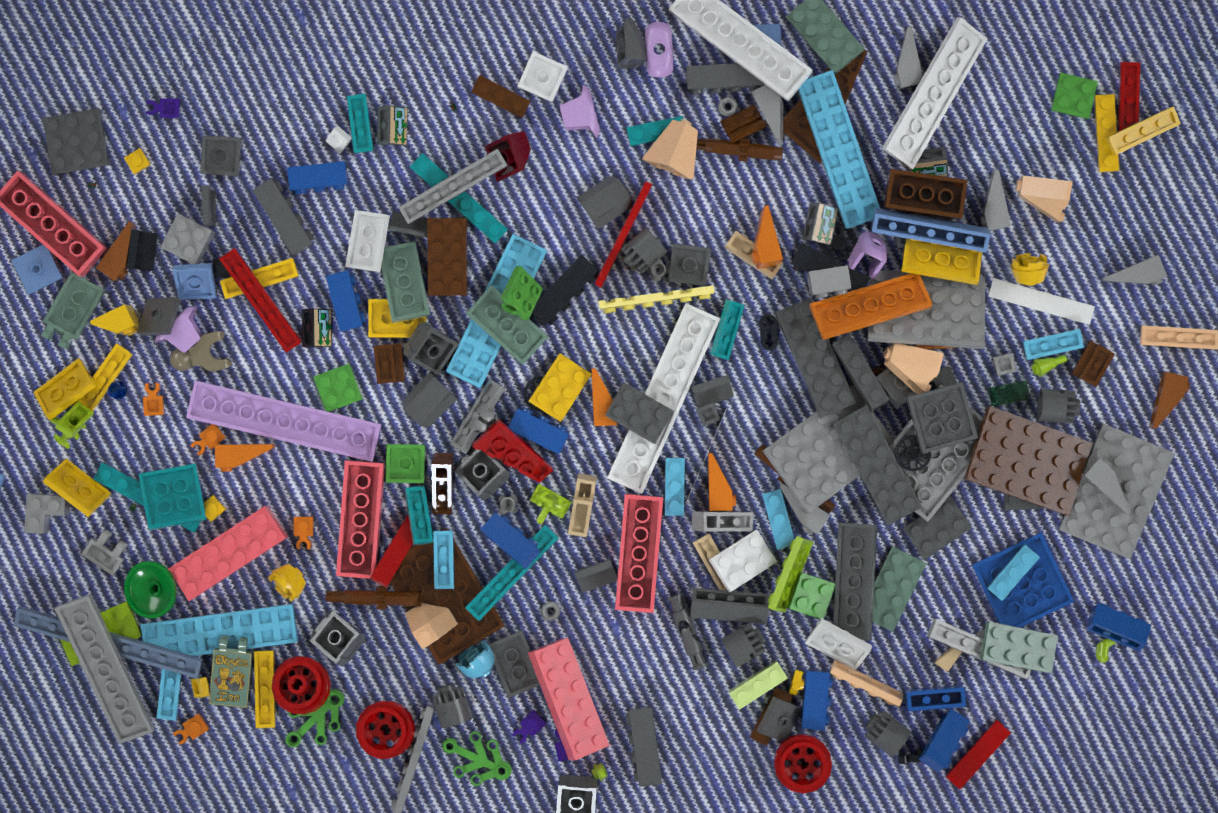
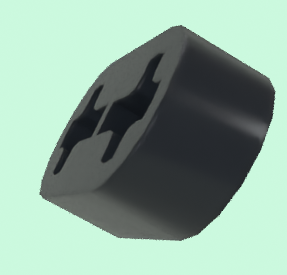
(773, 331)

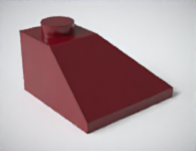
(515, 151)

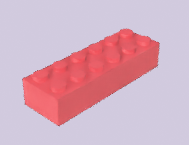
(51, 224)
(360, 518)
(228, 553)
(639, 553)
(568, 699)

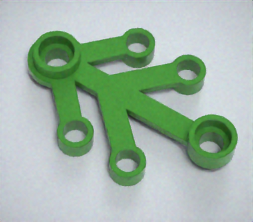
(319, 717)
(480, 759)

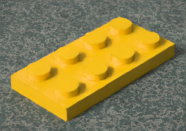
(941, 261)

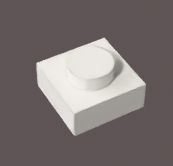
(338, 139)

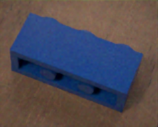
(318, 177)
(345, 300)
(539, 430)
(510, 540)
(1118, 627)
(935, 698)
(816, 699)
(944, 740)

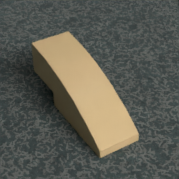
(582, 505)

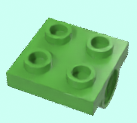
(520, 294)

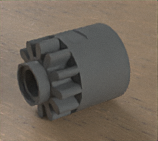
(643, 251)
(1057, 406)
(744, 644)
(451, 706)
(886, 733)

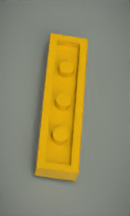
(1105, 126)
(1143, 130)
(266, 275)
(106, 375)
(264, 700)

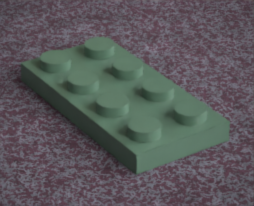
(825, 34)
(404, 282)
(515, 335)
(895, 586)
(1018, 647)

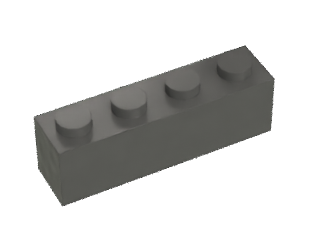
(719, 78)
(283, 217)
(860, 373)
(729, 606)
(645, 746)

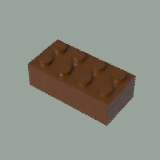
(925, 194)
(447, 256)

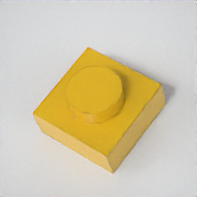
(137, 161)
(213, 508)
(797, 682)
(200, 687)

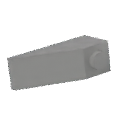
(908, 67)
(772, 109)
(995, 211)
(1144, 272)
(1106, 482)
(722, 521)
(812, 521)

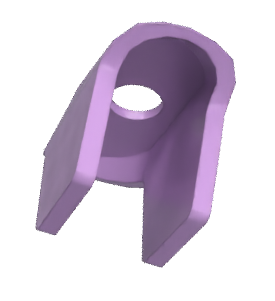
(656, 64)
(580, 113)
(866, 246)
(184, 331)

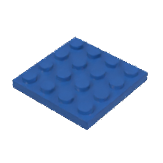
(1035, 595)

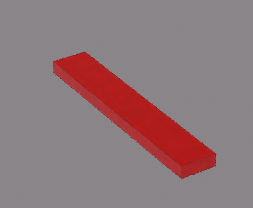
(623, 234)
(260, 300)

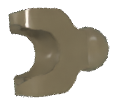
(200, 355)

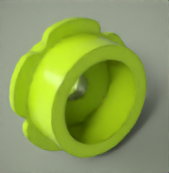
(599, 771)

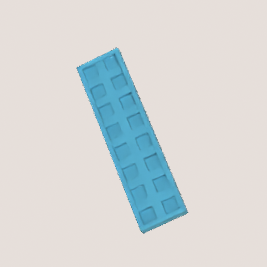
(838, 149)
(477, 348)
(202, 633)

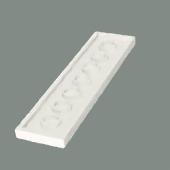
(744, 44)
(934, 93)

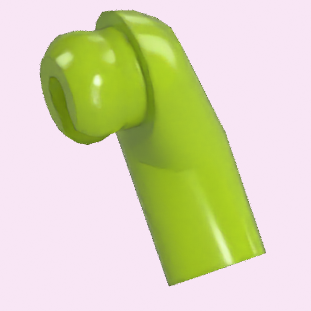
(1102, 650)

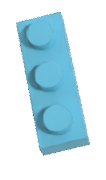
(1053, 344)
(674, 486)
(778, 518)
(443, 560)
(1013, 572)
(169, 695)

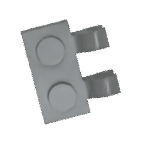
(102, 555)

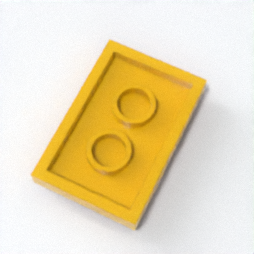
(381, 325)
(559, 387)
(64, 389)
(77, 487)

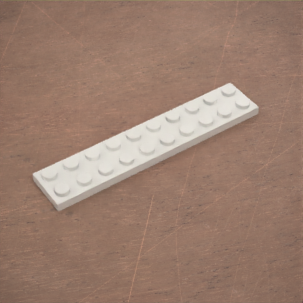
(668, 387)

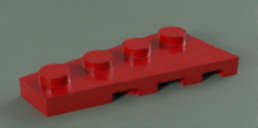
(509, 448)

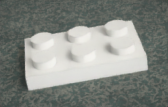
(367, 241)
(742, 560)
(838, 644)

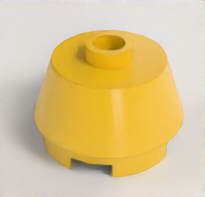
(1029, 269)
(288, 581)

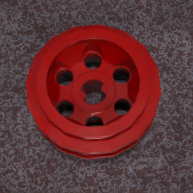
(318, 693)
(370, 715)
(820, 773)

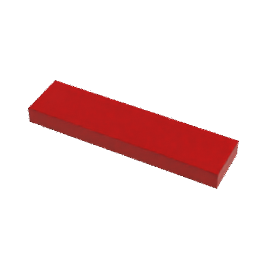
(1129, 94)
(394, 555)
(978, 754)

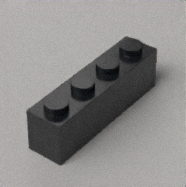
(809, 259)
(563, 290)

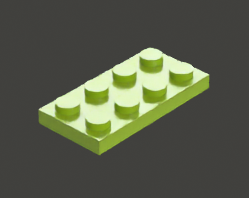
(791, 566)
(117, 620)

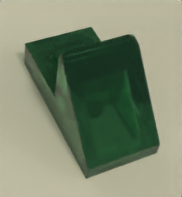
(1008, 393)

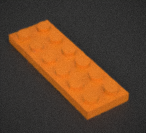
(870, 305)

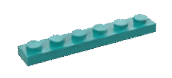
(463, 202)
(128, 487)
(508, 577)

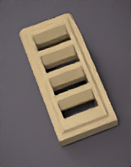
(947, 659)

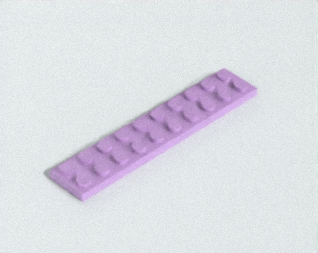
(283, 421)

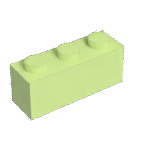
(757, 684)

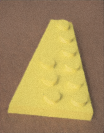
(649, 299)

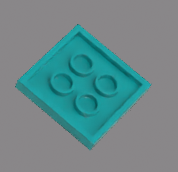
(172, 497)

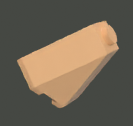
(675, 149)
(1045, 195)
(913, 365)
(429, 623)

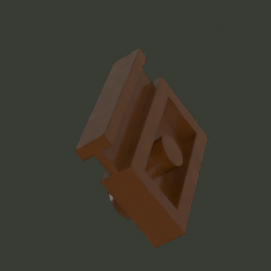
(743, 123)
(389, 363)
(1092, 363)

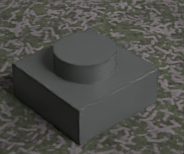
(708, 414)

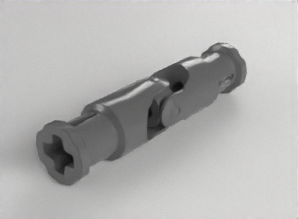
(690, 639)

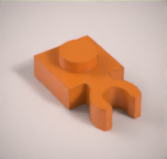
(153, 403)
(210, 437)
(303, 528)
(193, 727)

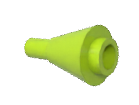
(1043, 366)

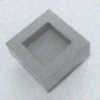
(1004, 364)

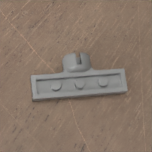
(479, 418)

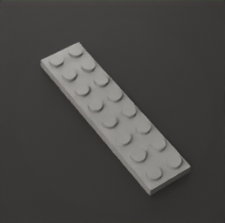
(104, 668)

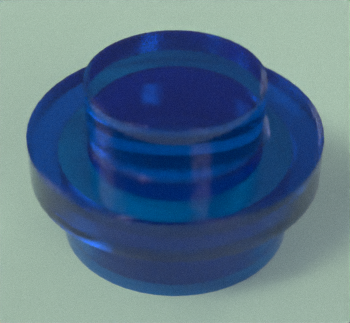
(117, 390)

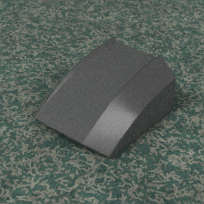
(629, 46)
(606, 201)
(430, 348)
(428, 401)
(481, 473)
(337, 638)
(576, 794)

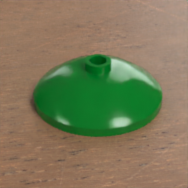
(142, 591)

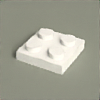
(542, 76)

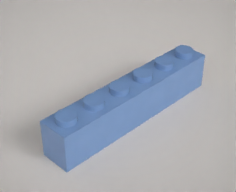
(930, 230)

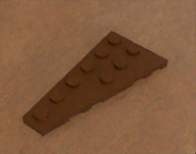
(796, 122)

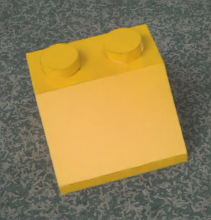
(120, 320)

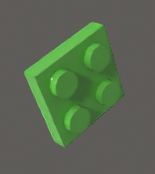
(1074, 95)
(338, 388)
(405, 463)
(811, 595)

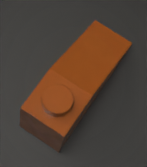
(116, 259)
(1170, 392)

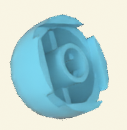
(476, 661)

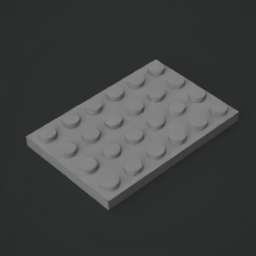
(952, 321)
(814, 457)
(1140, 473)
(942, 474)

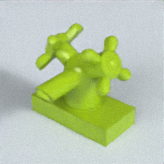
(71, 423)
(549, 502)

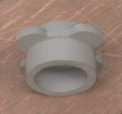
(663, 270)
(504, 500)

